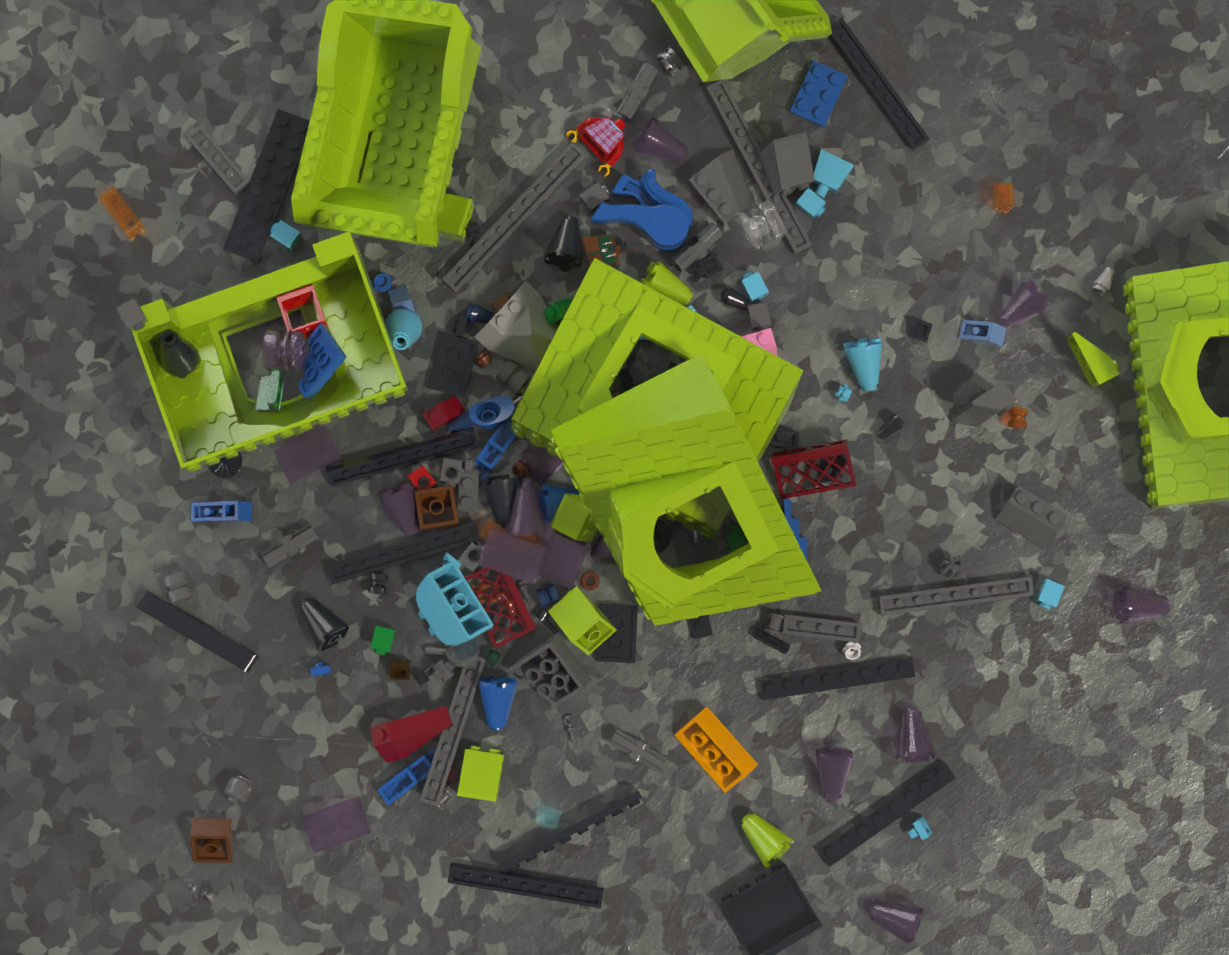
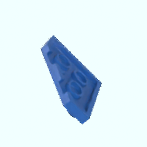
(321, 361)

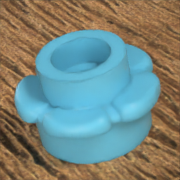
(843, 393)

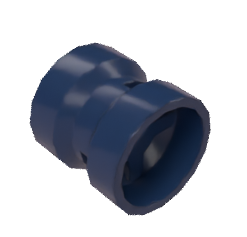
(543, 596)

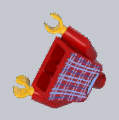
(602, 138)

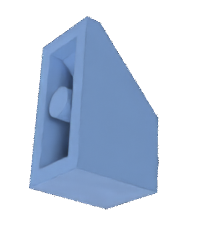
(982, 332)

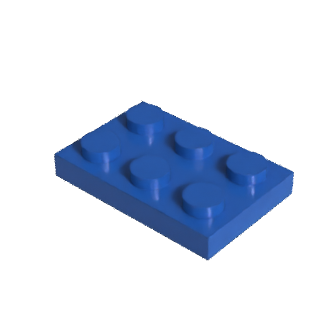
(818, 94)

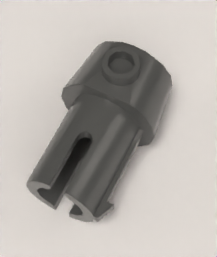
(635, 374)

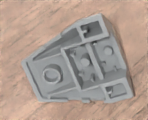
(520, 329)

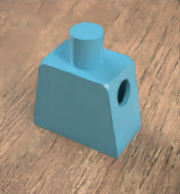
(830, 173)

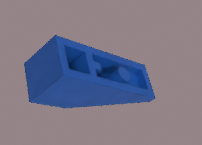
(221, 511)

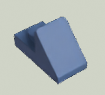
(401, 299)

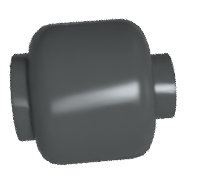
(237, 789)

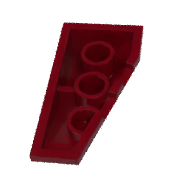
(403, 736)

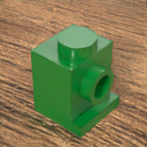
(557, 311)
(736, 539)

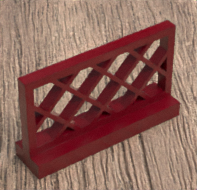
(814, 453)
(522, 611)

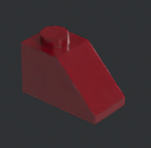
(443, 413)

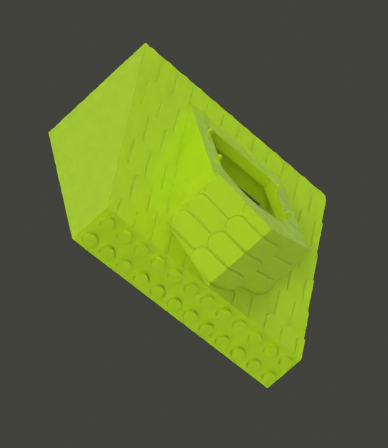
(596, 342)
(210, 408)
(1181, 437)
(659, 452)

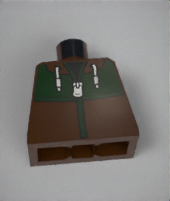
(603, 249)

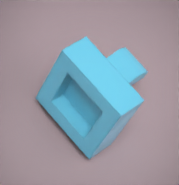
(921, 828)

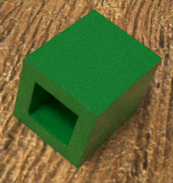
(382, 640)

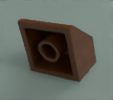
(437, 508)
(212, 840)

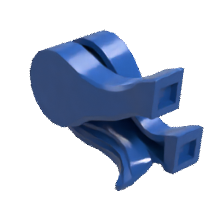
(660, 213)

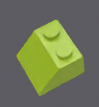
(574, 519)

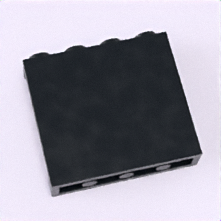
(770, 912)

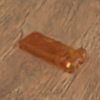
(121, 212)

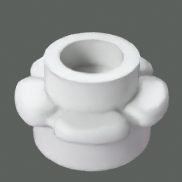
(852, 654)

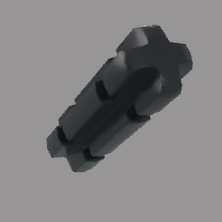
(771, 641)

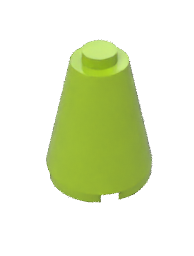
(765, 838)

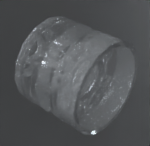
(765, 223)

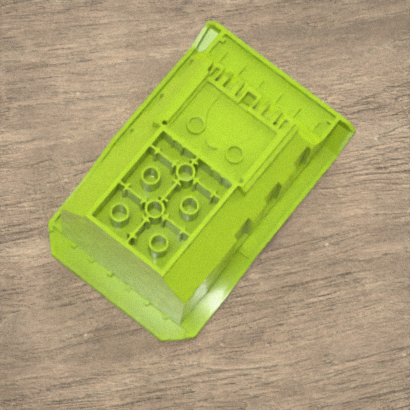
(738, 34)
(385, 118)

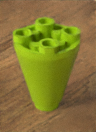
(667, 283)

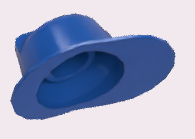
(491, 412)

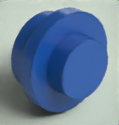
(382, 282)

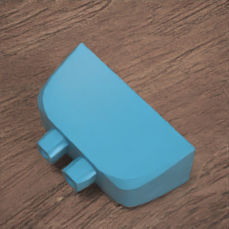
(451, 606)

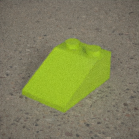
(1094, 363)

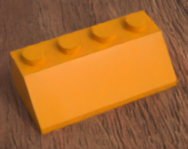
(716, 749)

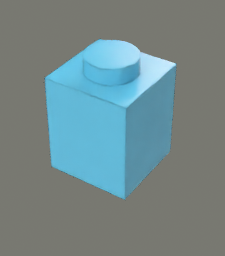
(811, 204)
(285, 235)
(754, 286)
(1049, 594)

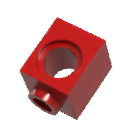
(418, 474)

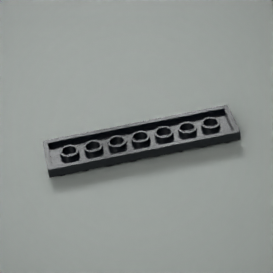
(267, 186)

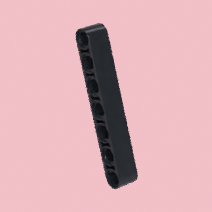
(198, 632)

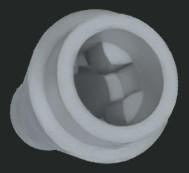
(1103, 283)

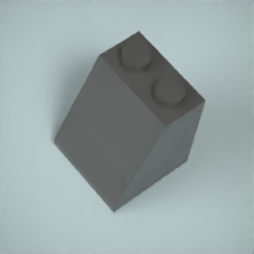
(788, 164)

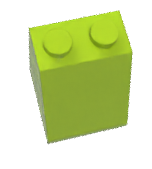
(455, 217)
(582, 620)
(481, 774)

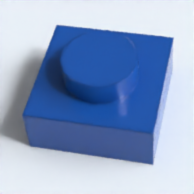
(321, 669)

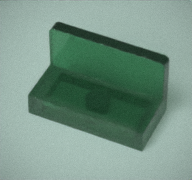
(270, 392)

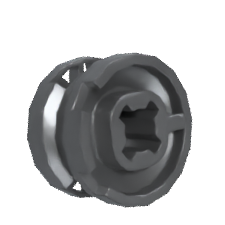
(670, 62)

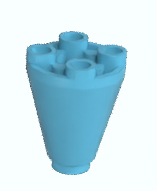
(403, 328)
(865, 361)

